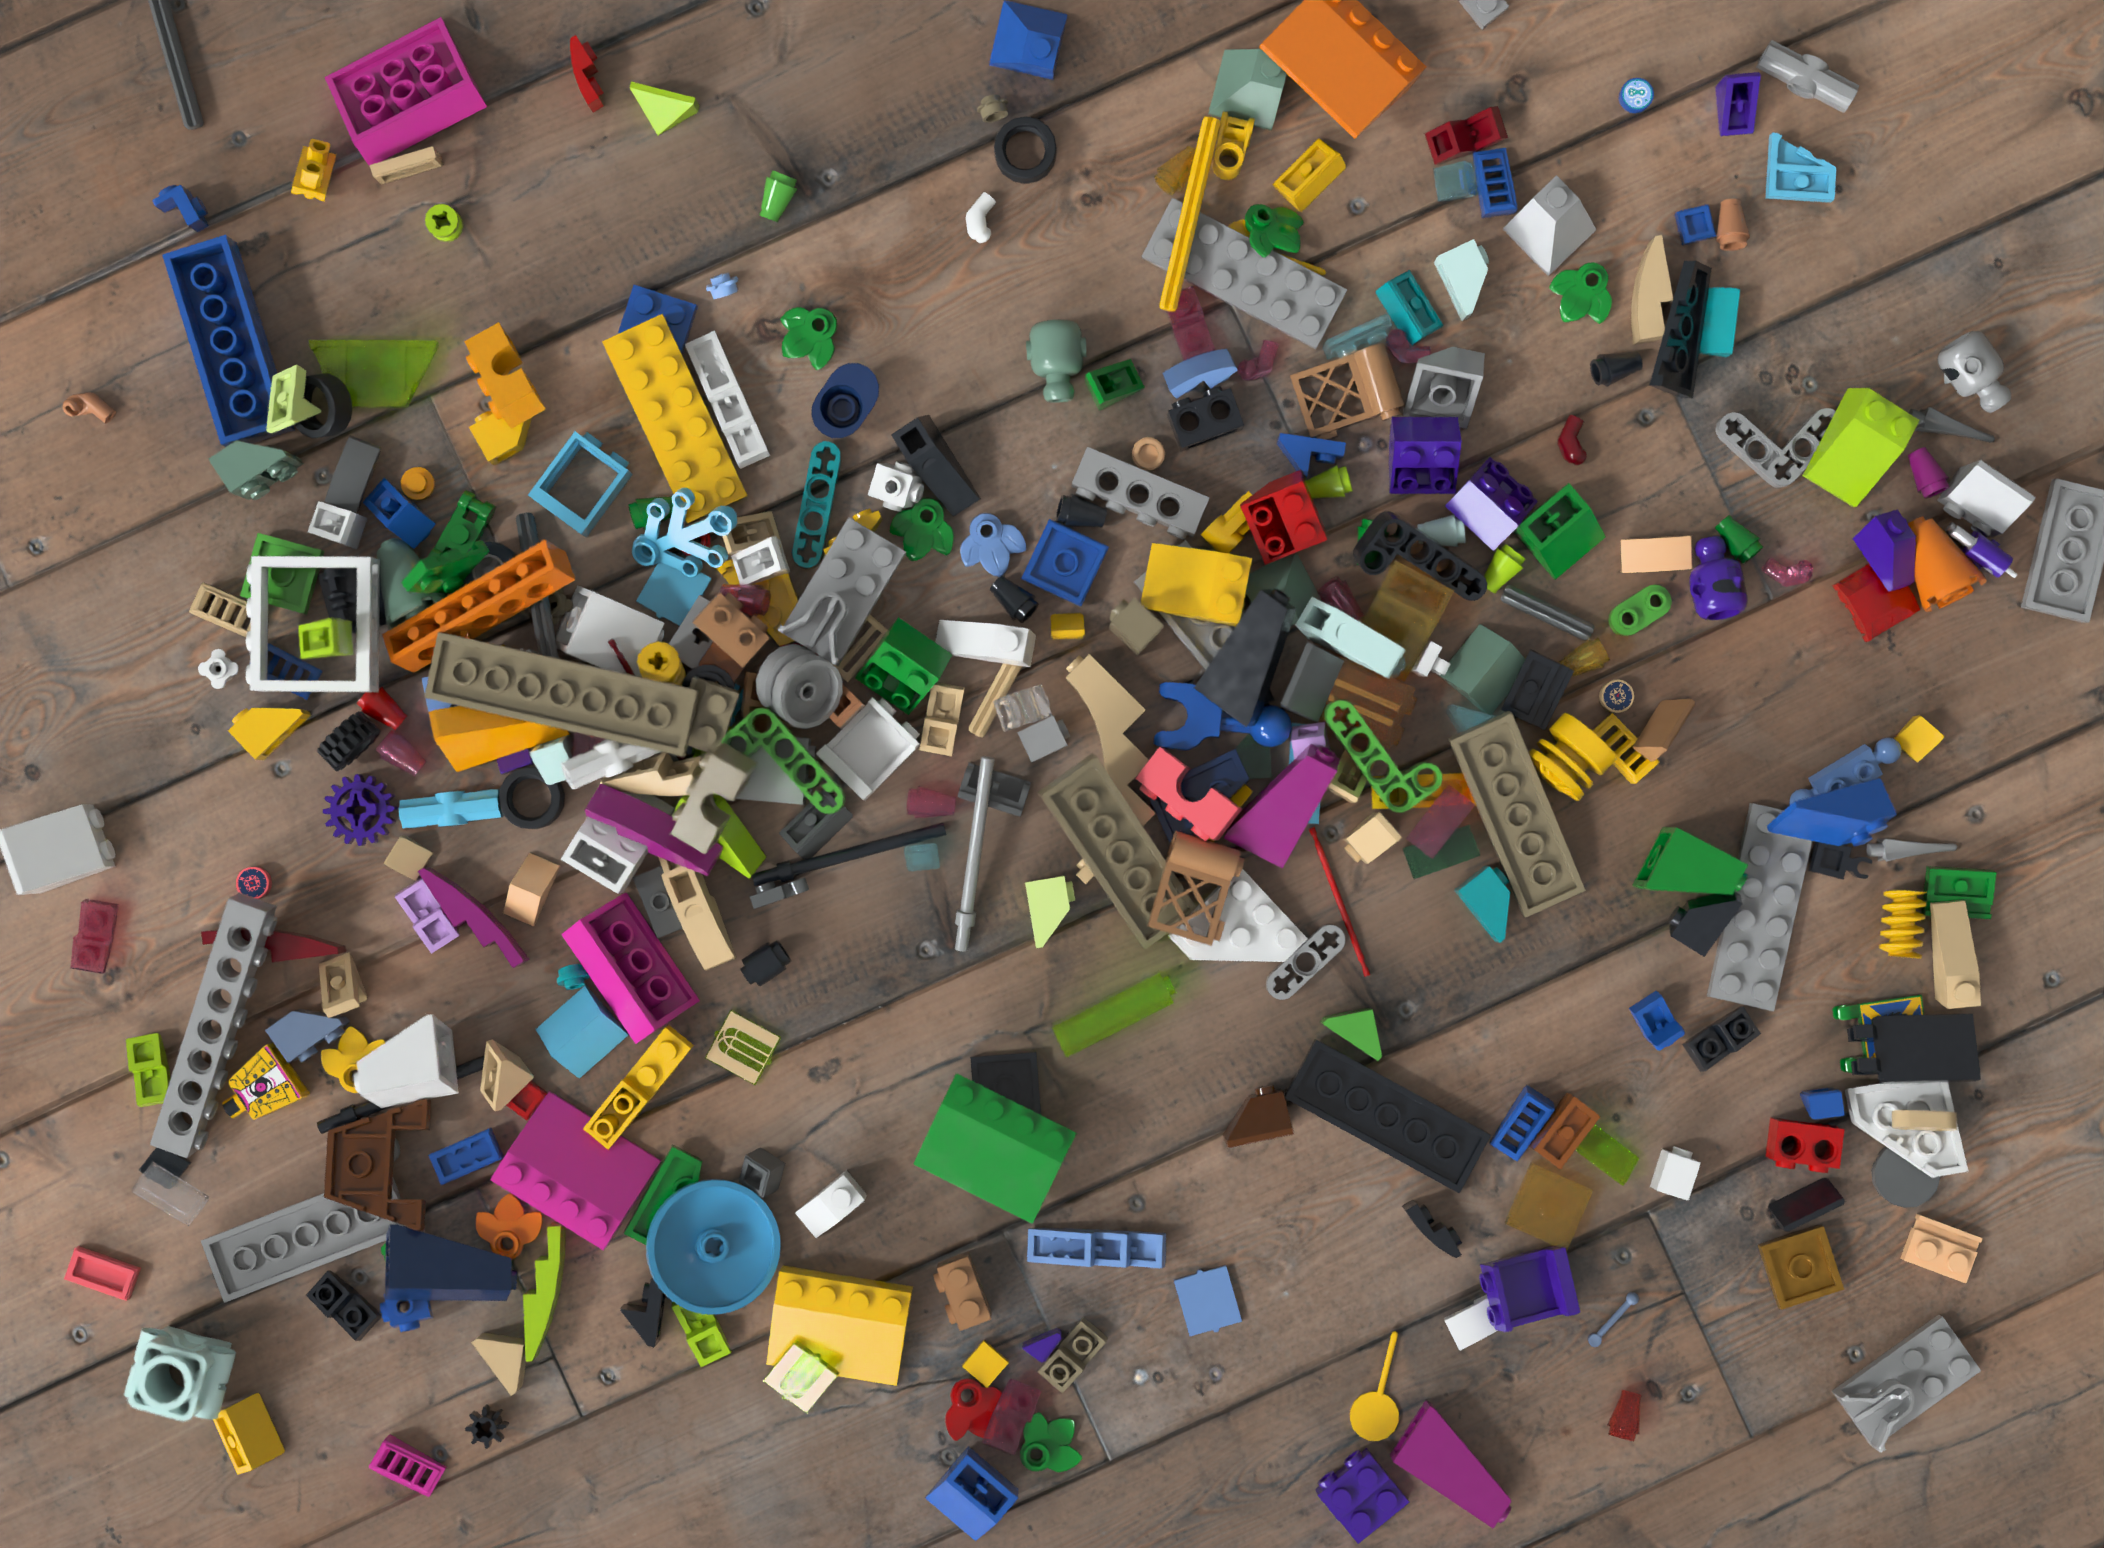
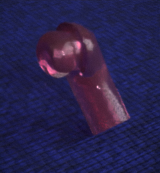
(1403, 350)
(1261, 365)
(1789, 575)

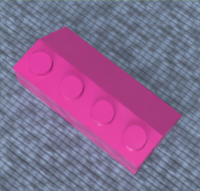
(630, 967)

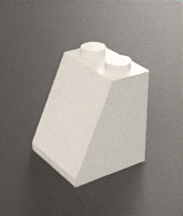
(596, 621)
(56, 849)
(410, 1066)

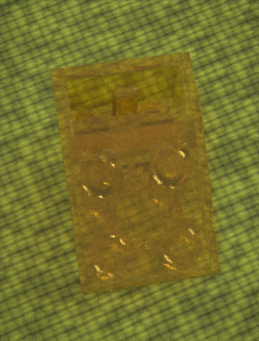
(1407, 610)

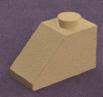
(1371, 838)

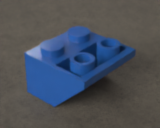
(973, 1494)

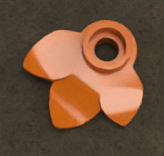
(511, 1223)

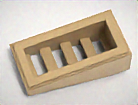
(201, 602)

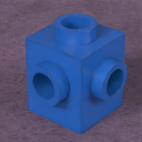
(418, 1311)

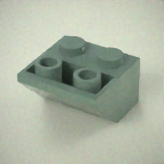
(252, 468)

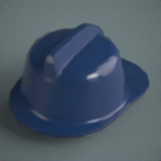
(845, 400)

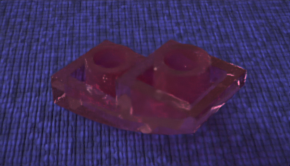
(1189, 326)
(1440, 821)
(95, 936)
(1010, 1415)

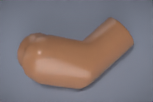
(86, 404)

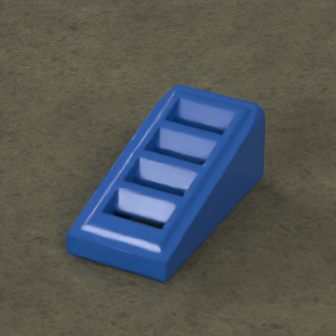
(1501, 208)
(290, 659)
(1520, 1105)

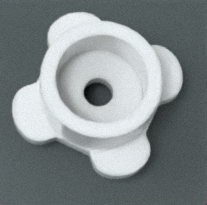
(228, 668)

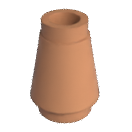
(1732, 226)

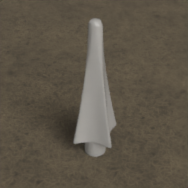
(1893, 849)

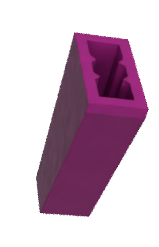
(1284, 807)
(1446, 1464)

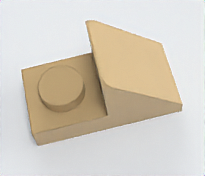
(340, 985)

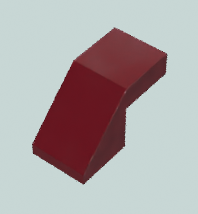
(1466, 136)

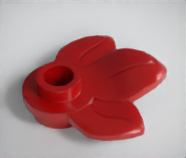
(970, 1414)

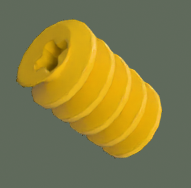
(661, 663)
(1902, 923)

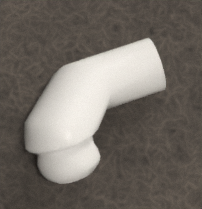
(976, 218)

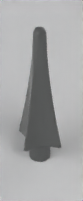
(1937, 422)

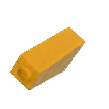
(477, 736)

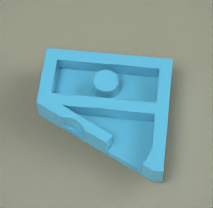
(1797, 174)

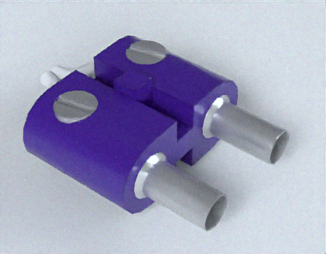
(1982, 551)

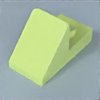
(287, 400)

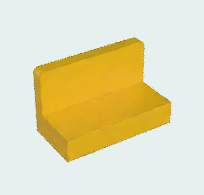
(248, 1434)

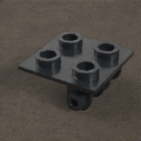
(340, 595)

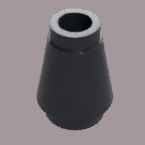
(1614, 367)
(1080, 512)
(1014, 599)

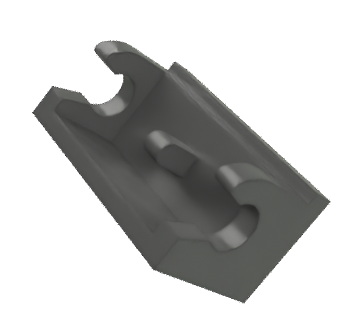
(1006, 791)

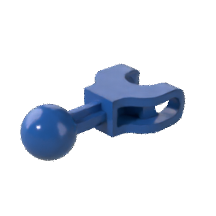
(1208, 719)

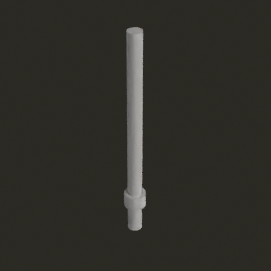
(965, 915)

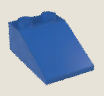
(1838, 815)

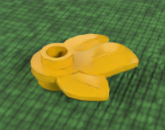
(343, 1061)

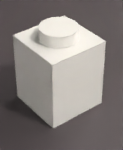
(1675, 1173)

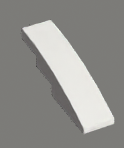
(727, 399)

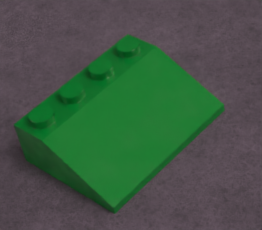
(994, 1148)

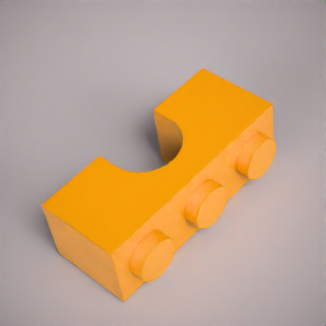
(512, 394)

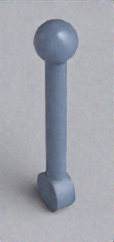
(1594, 1339)

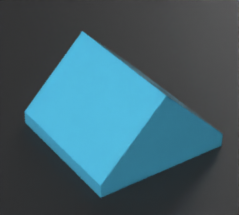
(581, 1032)

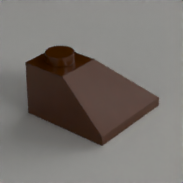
(1259, 1118)

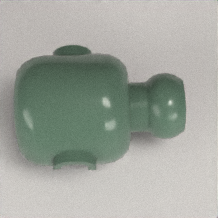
(1056, 354)

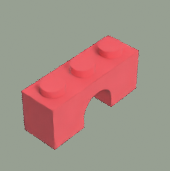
(1163, 779)

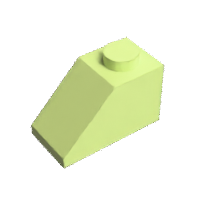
(1048, 905)

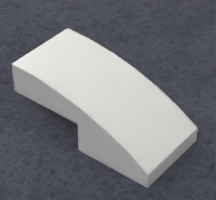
(1470, 1323)

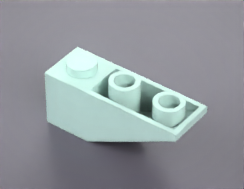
(1349, 637)

